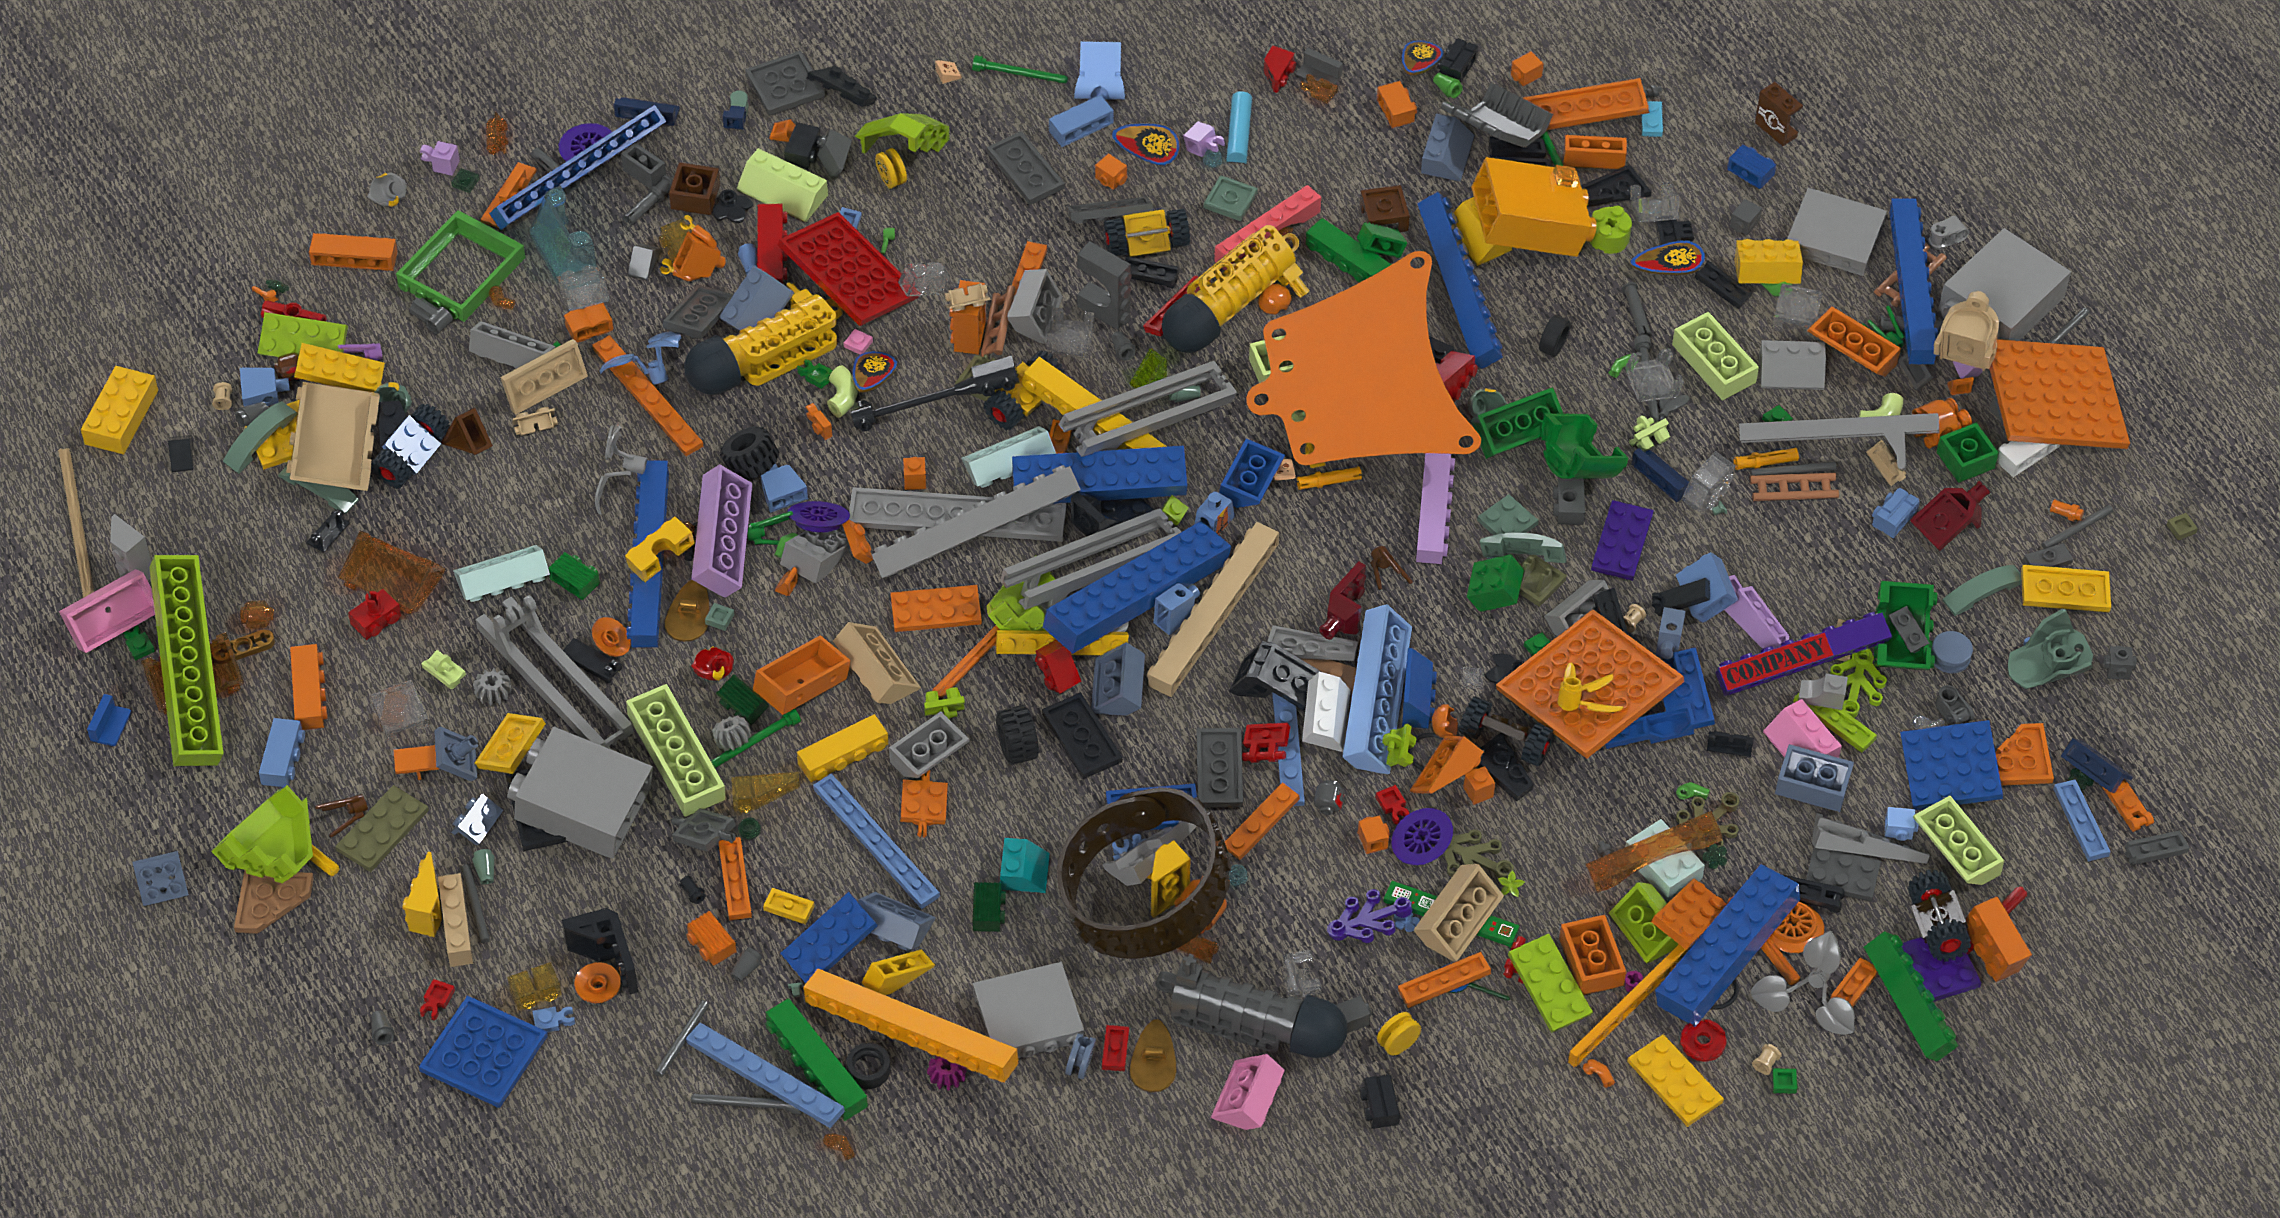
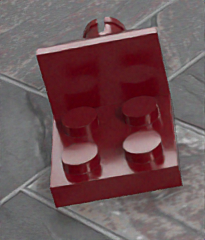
(1950, 513)
(1343, 612)

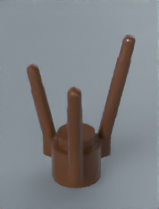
(1384, 559)
(354, 805)

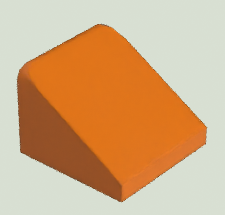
(782, 130)
(1960, 386)
(787, 582)

